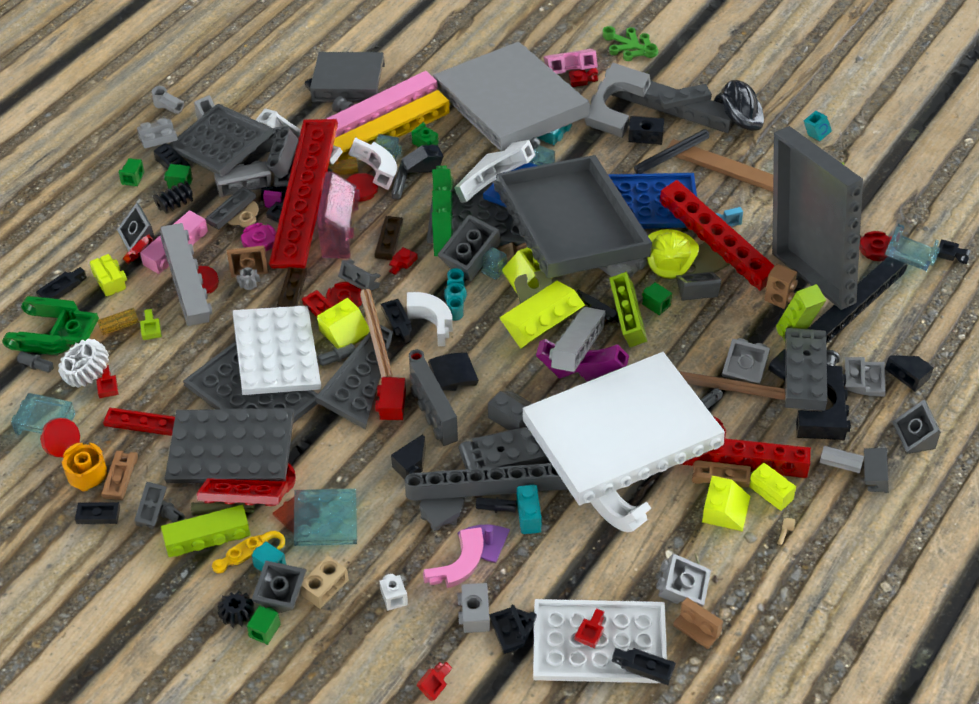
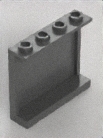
(346, 75)

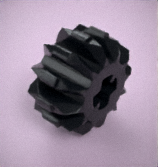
(235, 608)

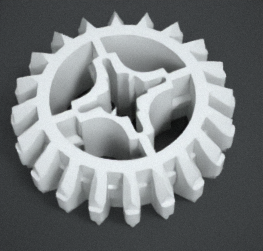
(83, 363)

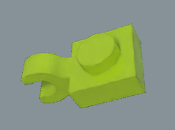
(150, 327)

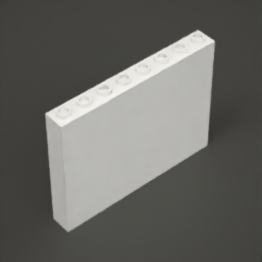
(622, 427)

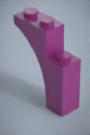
(594, 364)

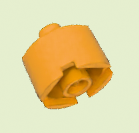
(84, 466)

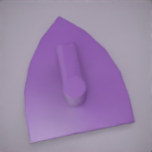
(493, 540)

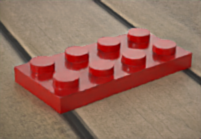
(242, 491)

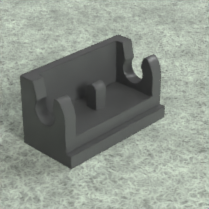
(358, 276)
(876, 469)
(150, 505)

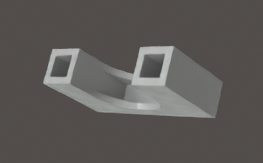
(616, 79)

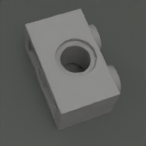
(474, 619)

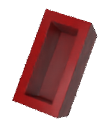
(392, 398)

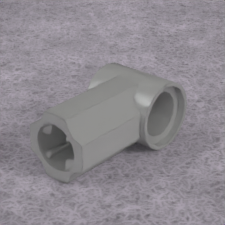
(162, 99)

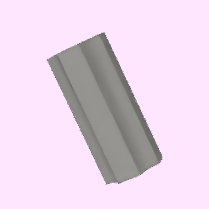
(841, 459)

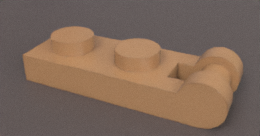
(737, 473)
(119, 475)

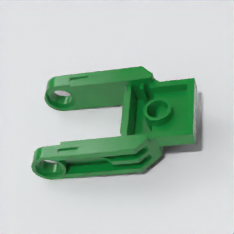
(69, 328)

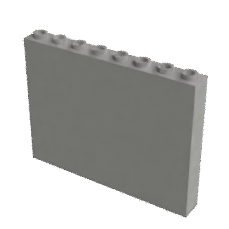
(511, 95)

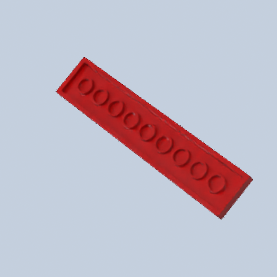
(303, 194)

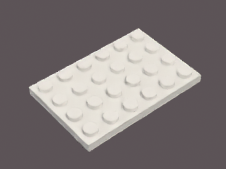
(276, 350)
(625, 627)

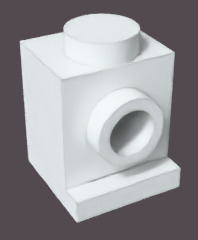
(393, 592)

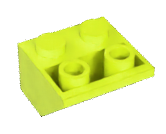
(522, 264)

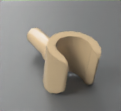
(788, 524)

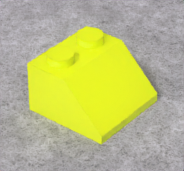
(343, 324)
(726, 504)

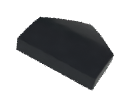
(512, 627)

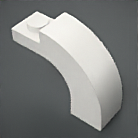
(378, 159)
(433, 309)
(620, 513)

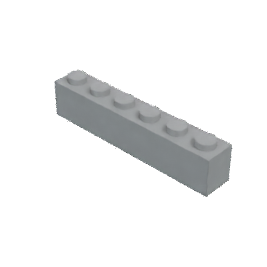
(185, 274)
(577, 339)

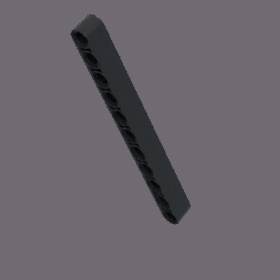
(836, 319)

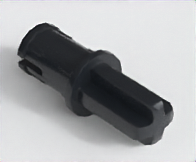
(496, 504)

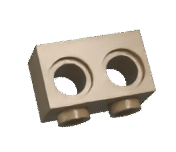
(327, 584)

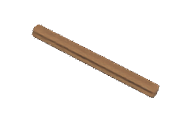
(376, 334)
(734, 385)

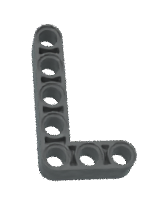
(282, 148)

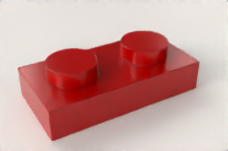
(316, 303)

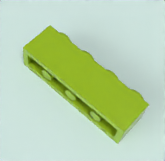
(628, 309)
(801, 310)
(205, 531)

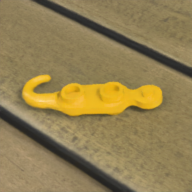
(245, 549)

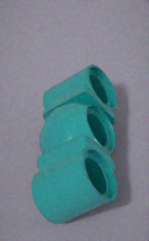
(455, 293)

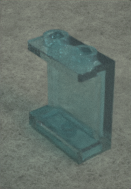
(911, 251)
(38, 410)

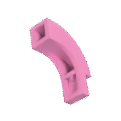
(471, 549)

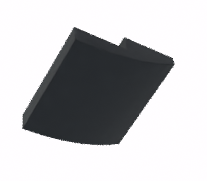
(453, 371)

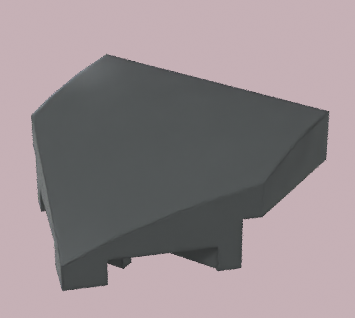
(441, 511)

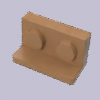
(698, 623)

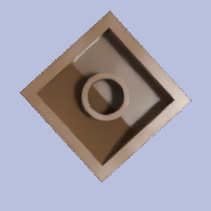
(247, 257)

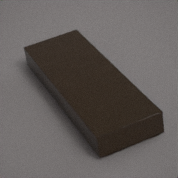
(388, 237)
(292, 287)

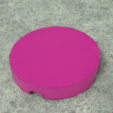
(258, 235)

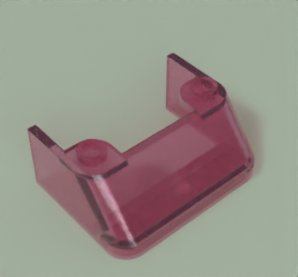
(334, 216)

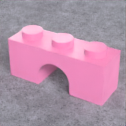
(571, 60)

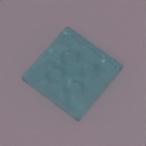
(325, 517)

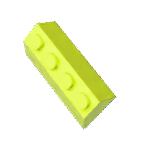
(541, 313)

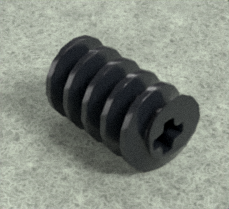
(173, 196)

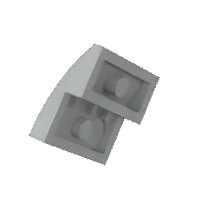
(865, 377)

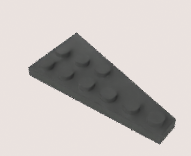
(355, 383)

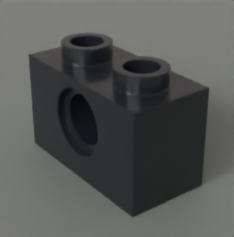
(646, 130)

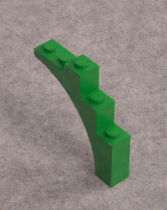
(442, 207)

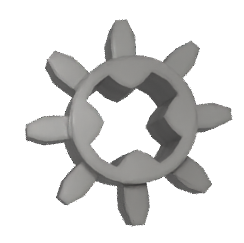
(248, 278)

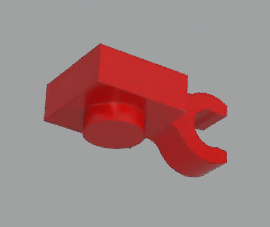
(581, 78)
(402, 259)
(107, 385)
(591, 631)
(432, 682)

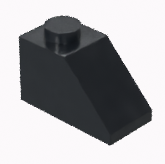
(423, 159)
(909, 370)
(410, 457)

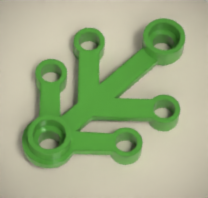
(649, 50)

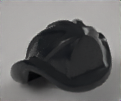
(741, 105)

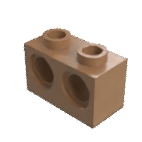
(781, 286)

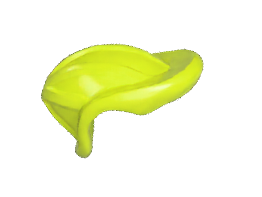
(671, 253)

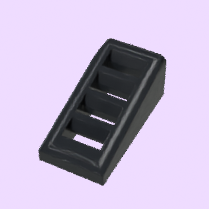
(164, 152)

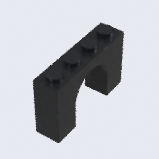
(832, 422)

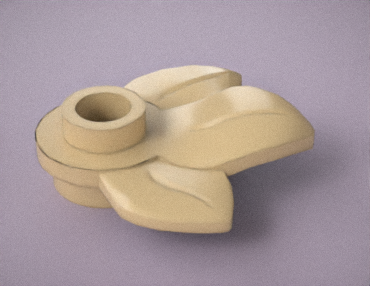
(246, 216)

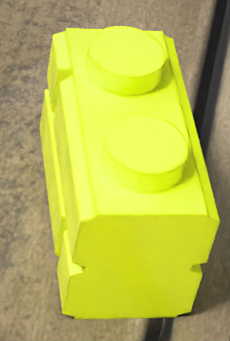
(108, 275)
(772, 486)

